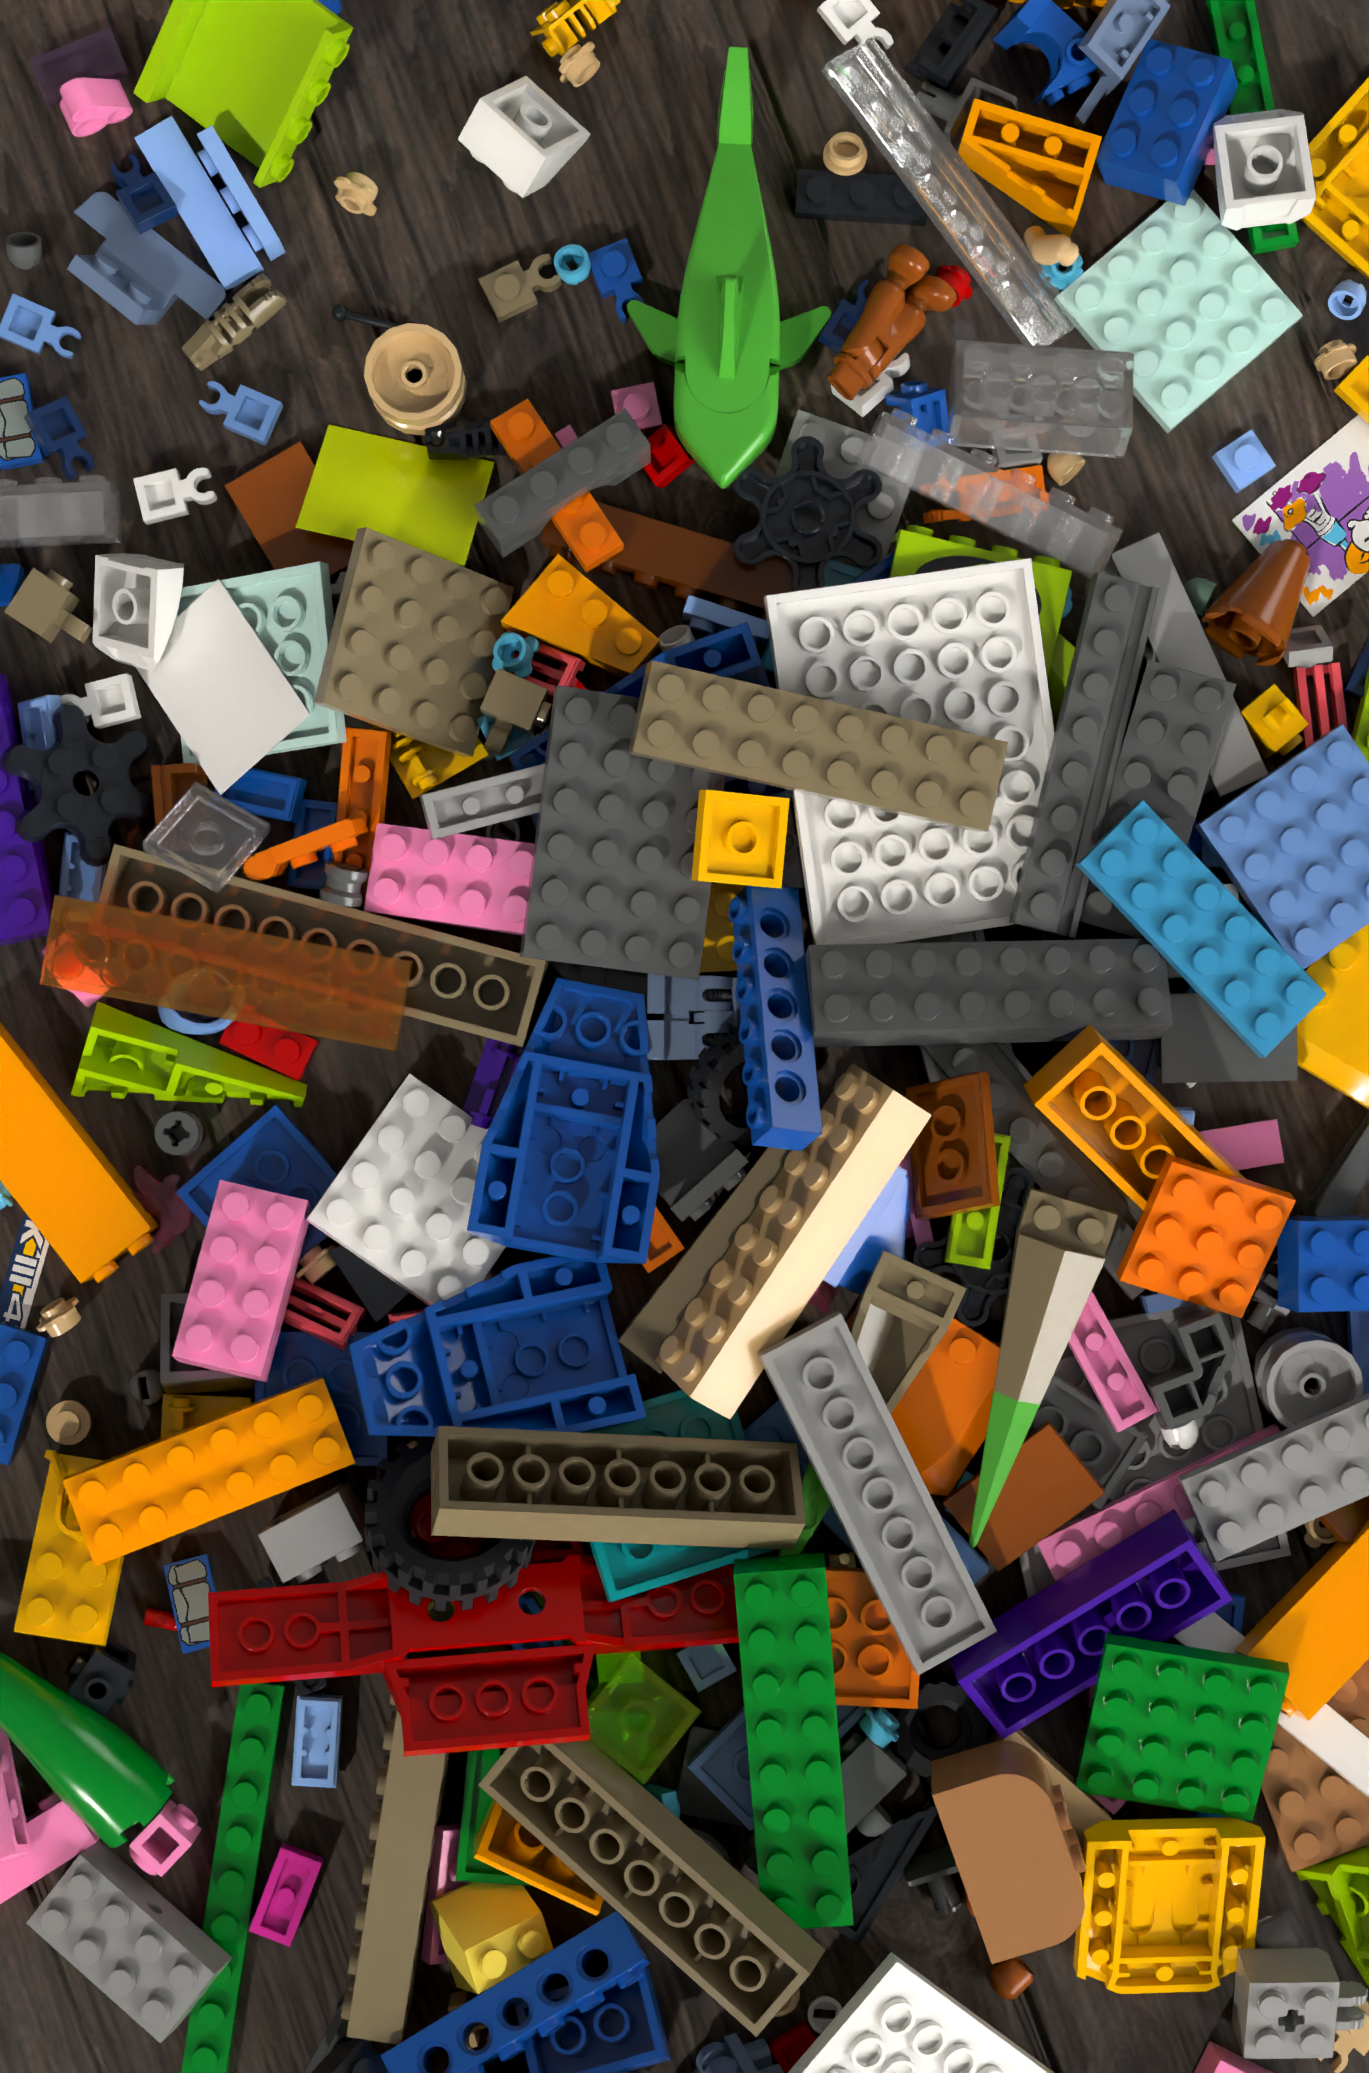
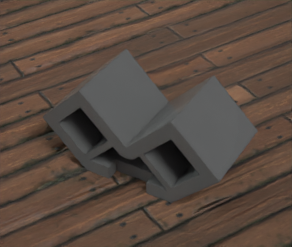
(1206, 1356)

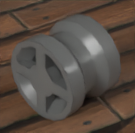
(343, 884)
(188, 1133)

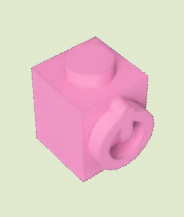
(164, 1838)

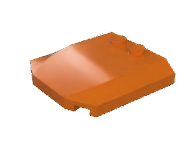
(948, 1405)

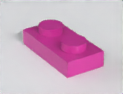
(286, 1894)

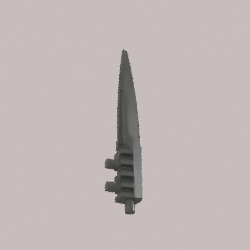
(1332, 1197)

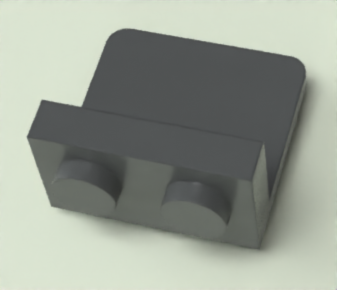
(693, 1163)

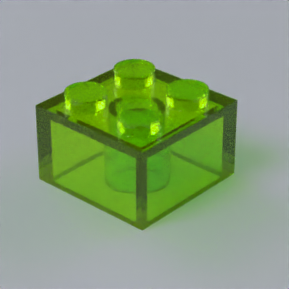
(638, 1716)

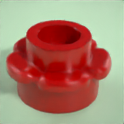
(958, 280)

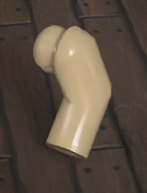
(1050, 248)

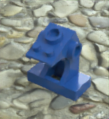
(1058, 37)

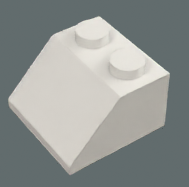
(522, 135)

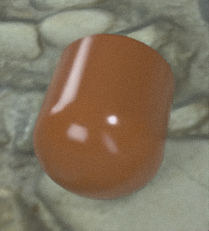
(1010, 1978)

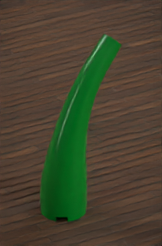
(81, 1754)

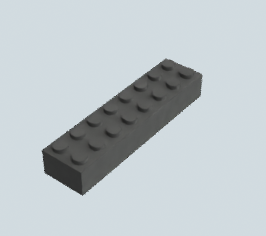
(986, 992)

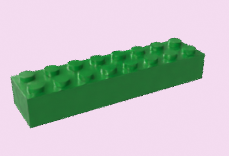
(793, 1737)

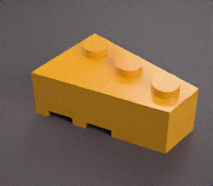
(1031, 160)
(581, 620)

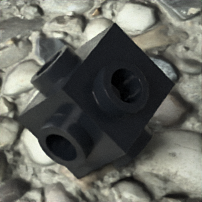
(101, 1675)

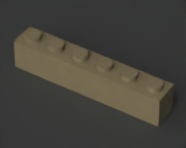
(687, 1278)

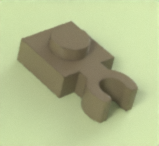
(512, 289)

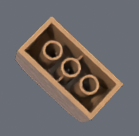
(1011, 1846)

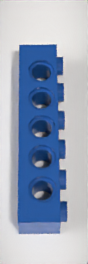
(775, 1018)
(531, 1983)

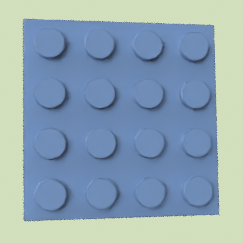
(1301, 846)

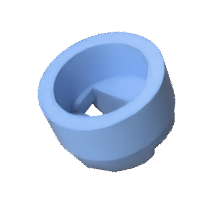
(1343, 309)

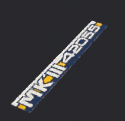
(23, 1274)

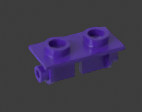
(491, 1081)

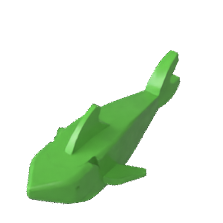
(728, 319)

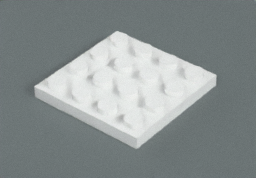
(410, 1197)

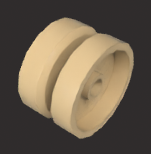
(401, 357)

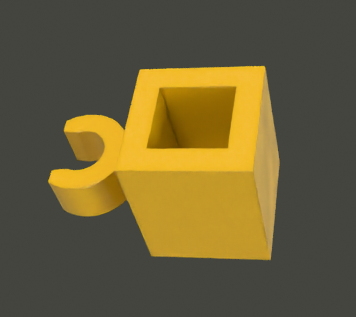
(1273, 722)

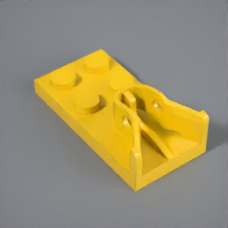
(62, 1588)

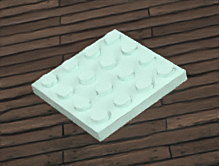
(1183, 304)
(294, 622)

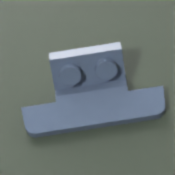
(1115, 44)
(140, 271)

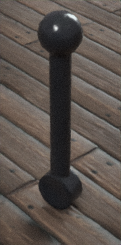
(341, 313)

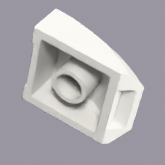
(1263, 168)
(135, 606)

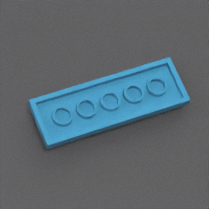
(1201, 929)

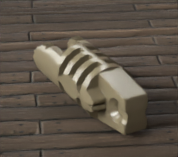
(234, 322)

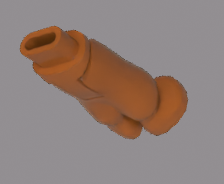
(889, 320)

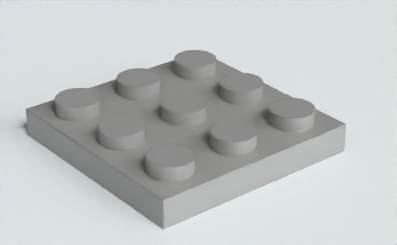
(841, 450)

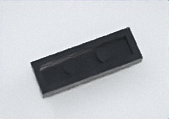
(856, 198)

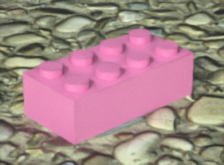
(449, 879)
(242, 1281)

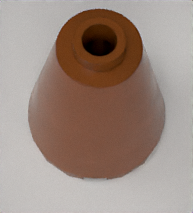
(1261, 604)

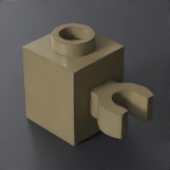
(46, 607)
(513, 705)

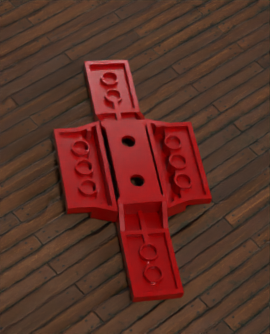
(476, 1697)

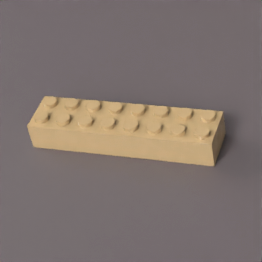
(790, 1241)

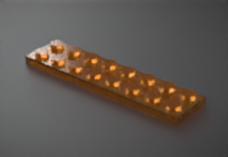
(225, 972)

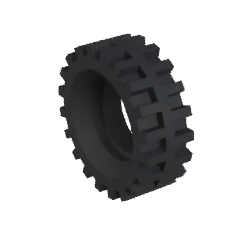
(407, 1564)

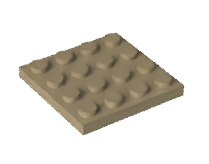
(413, 643)

